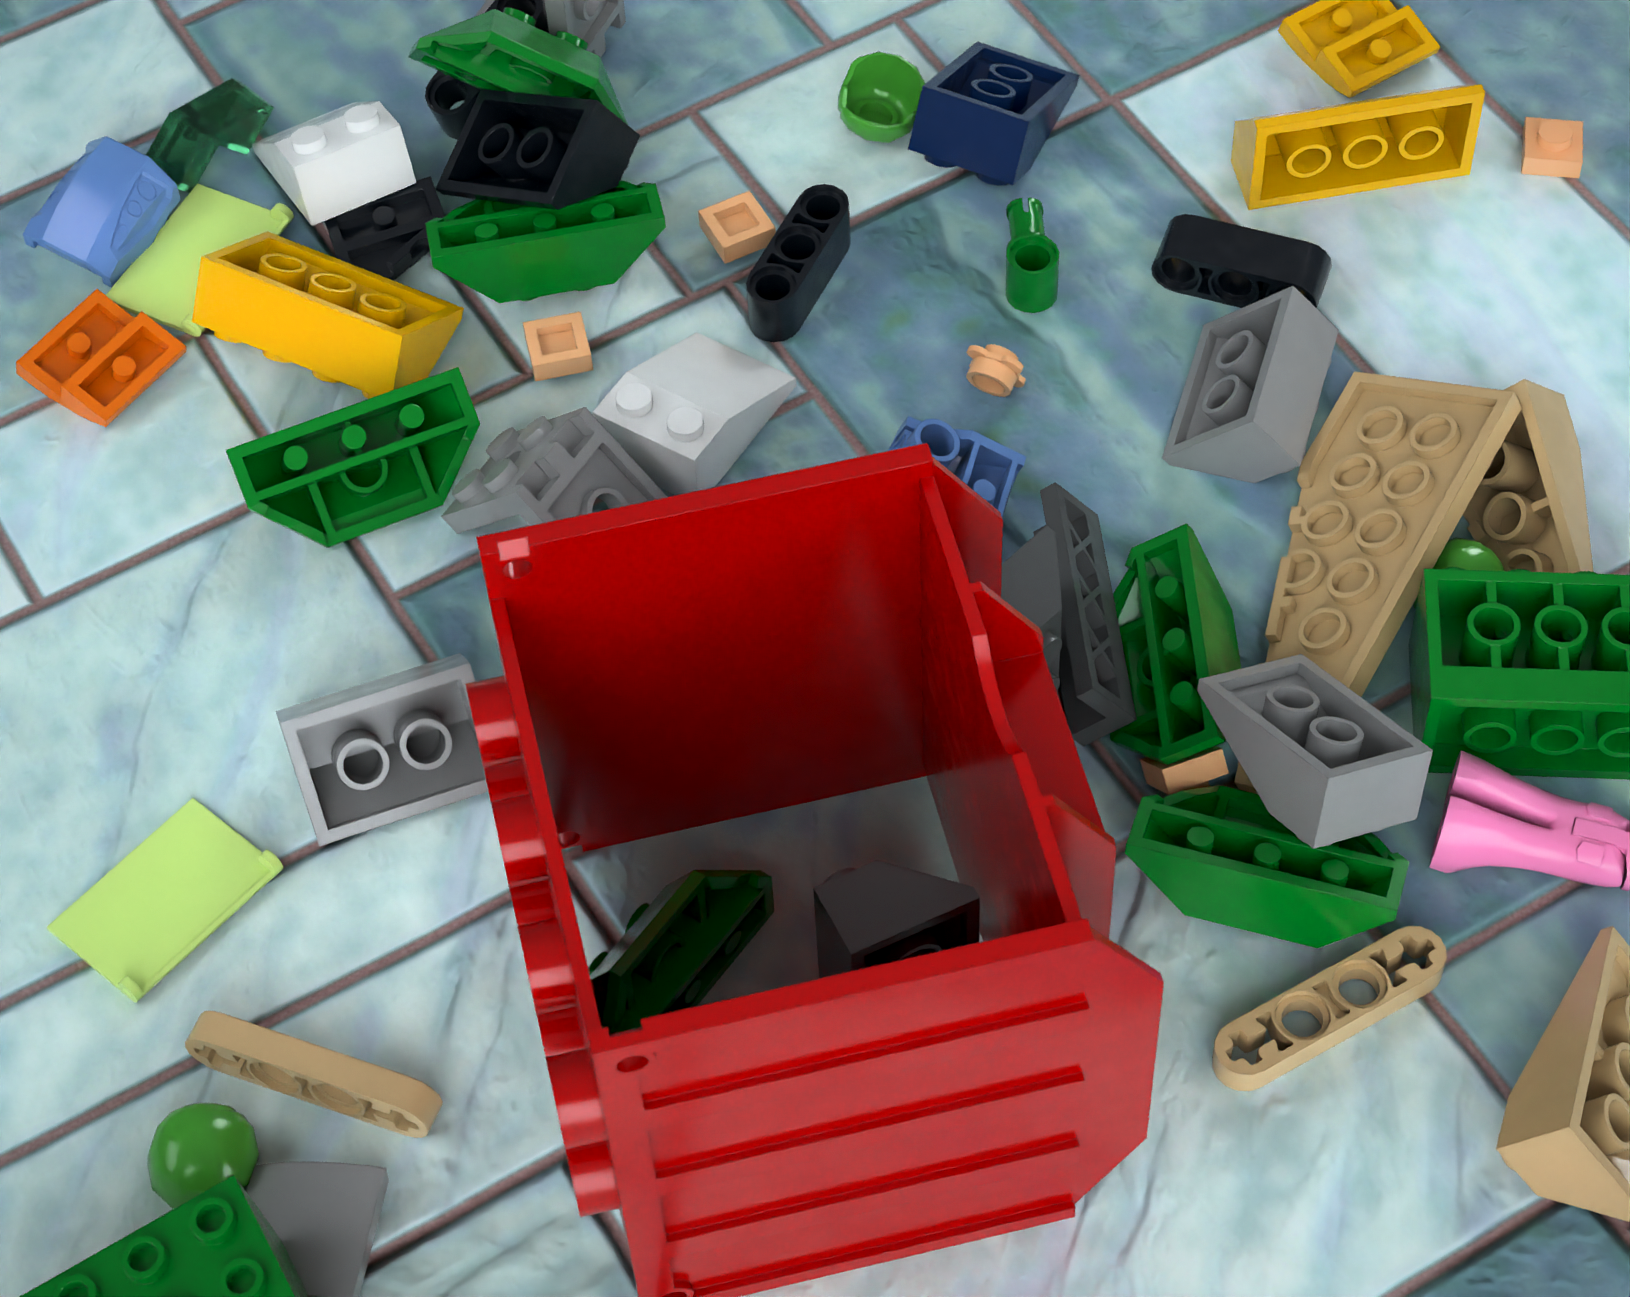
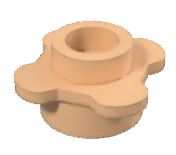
(994, 370)

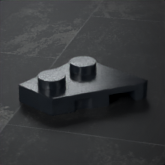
(387, 232)

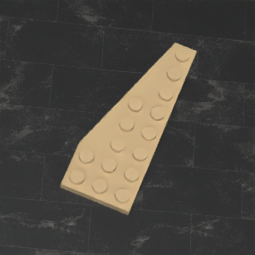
(1375, 513)

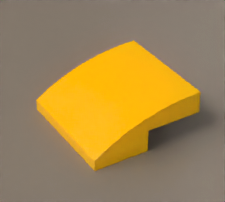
(1357, 41)

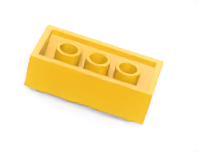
(1357, 146)
(322, 314)

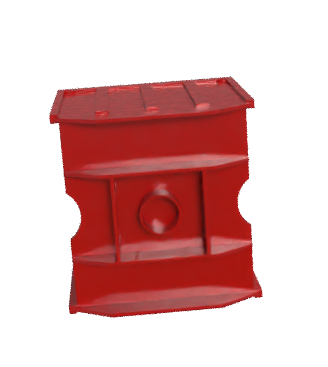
(763, 660)

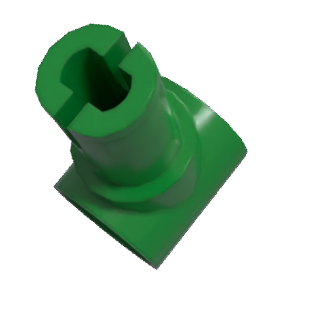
(1030, 259)

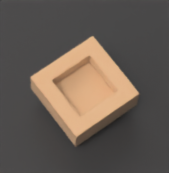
(1552, 147)
(736, 226)
(558, 346)
(1186, 773)

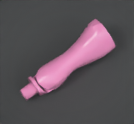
(1513, 824)

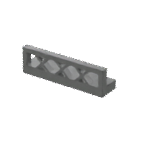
(1092, 653)

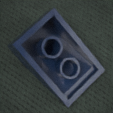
(990, 113)

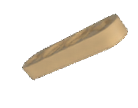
(1335, 1014)
(314, 1074)

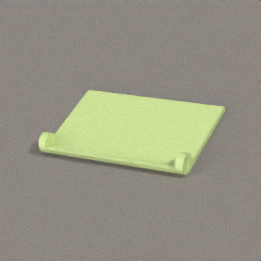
(167, 272)
(164, 899)

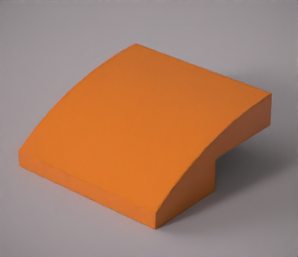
(99, 359)

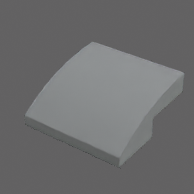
(323, 1218)

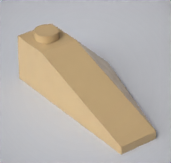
(1534, 490)
(1572, 1102)

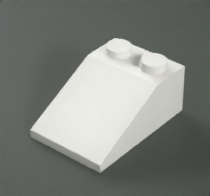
(339, 160)
(692, 411)

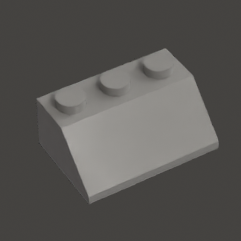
(1253, 390)
(385, 749)

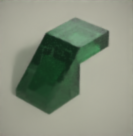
(190, 135)

